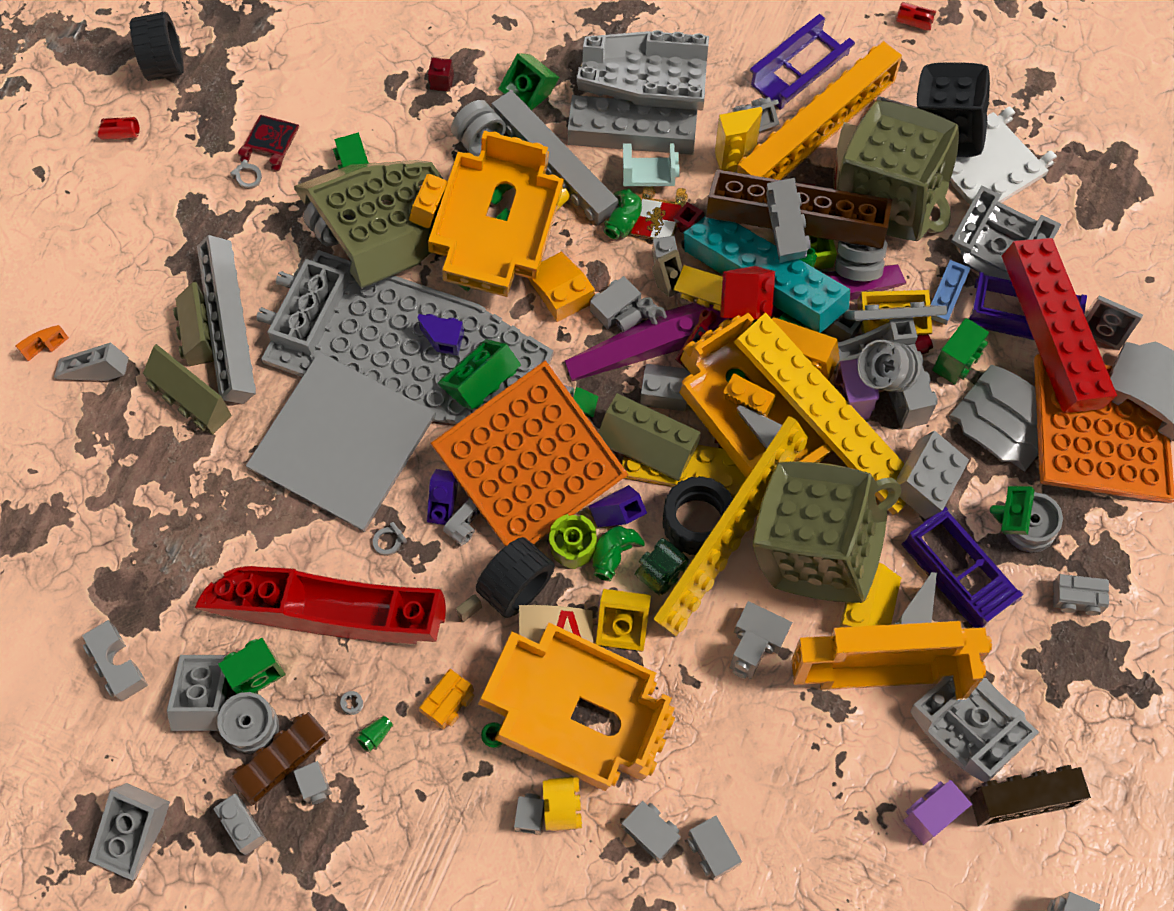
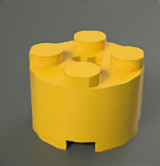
(562, 804)

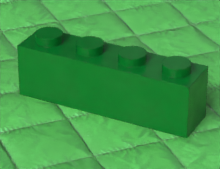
(350, 150)

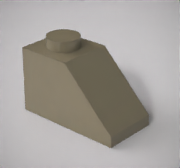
(667, 271)

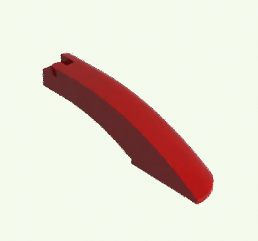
(326, 605)

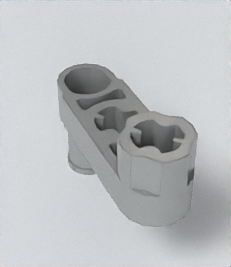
(458, 525)

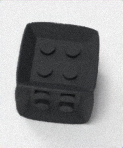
(960, 95)

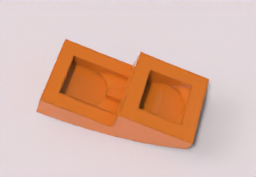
(35, 343)

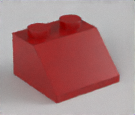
(747, 291)

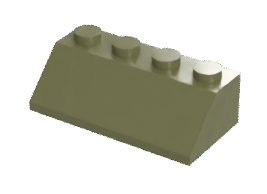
(185, 391)
(648, 437)

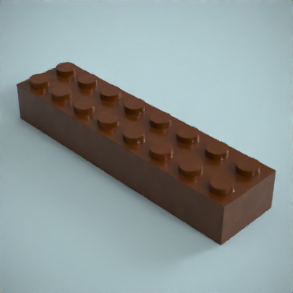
(827, 211)

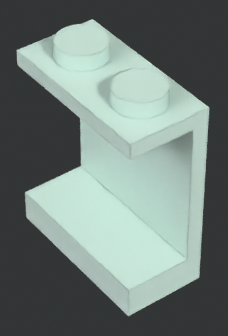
(650, 170)

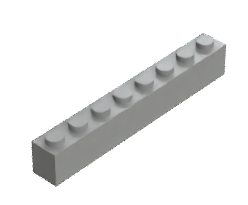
(579, 181)
(226, 320)

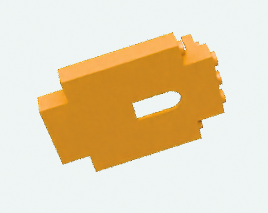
(488, 250)
(704, 393)
(894, 656)
(540, 687)

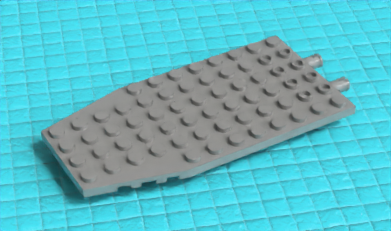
(380, 332)

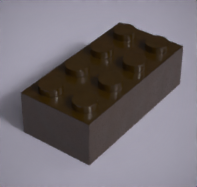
(1029, 795)

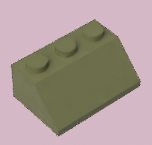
(193, 326)

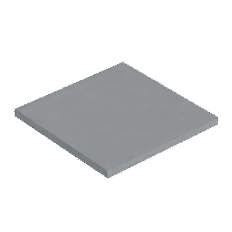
(341, 441)

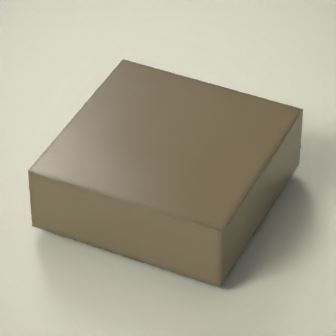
(469, 607)

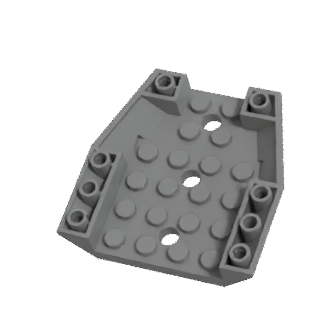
(647, 68)

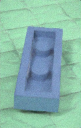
(949, 289)

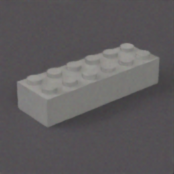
(616, 122)

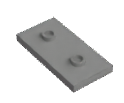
(916, 309)

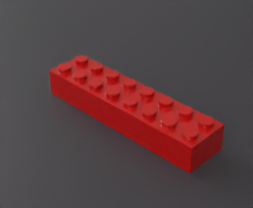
(1058, 325)

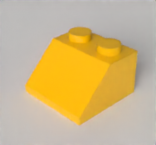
(623, 619)

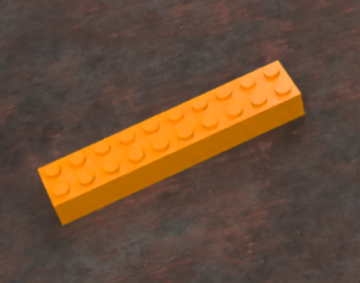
(824, 115)

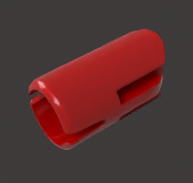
(915, 16)
(118, 128)

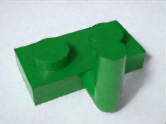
(1017, 510)

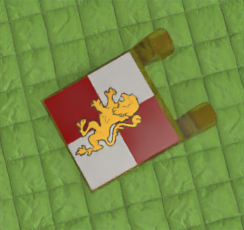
(657, 215)

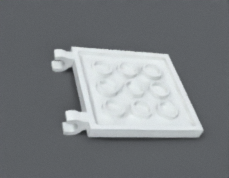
(1004, 164)

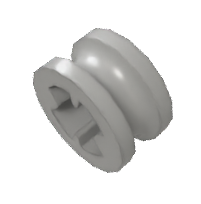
(344, 705)

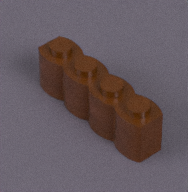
(279, 759)

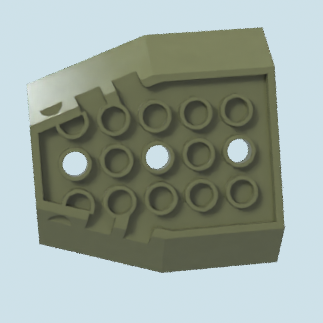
(380, 235)

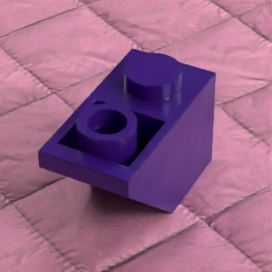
(442, 333)
(441, 496)
(618, 508)

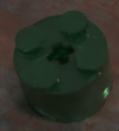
(662, 567)

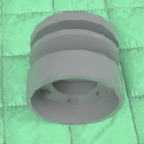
(889, 366)

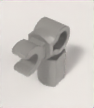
(644, 309)

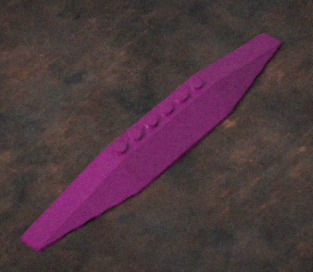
(671, 333)

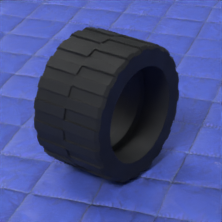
(156, 46)
(690, 490)
(514, 577)

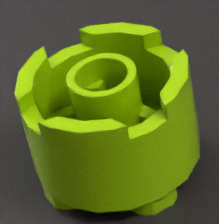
(573, 528)

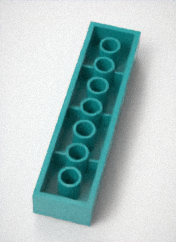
(798, 287)

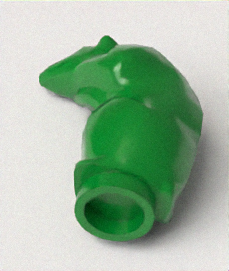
(625, 216)
(609, 549)

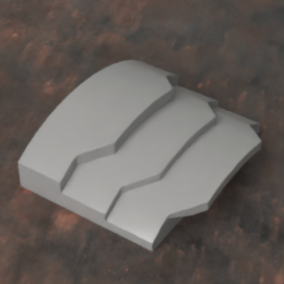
(992, 228)
(1147, 378)
(1001, 416)
(973, 732)

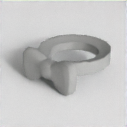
(244, 165)
(393, 529)

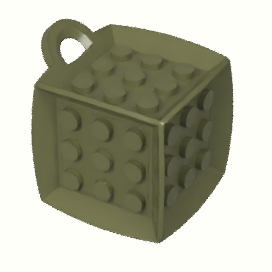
(903, 158)
(822, 530)

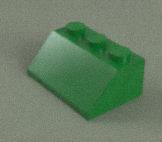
(480, 373)

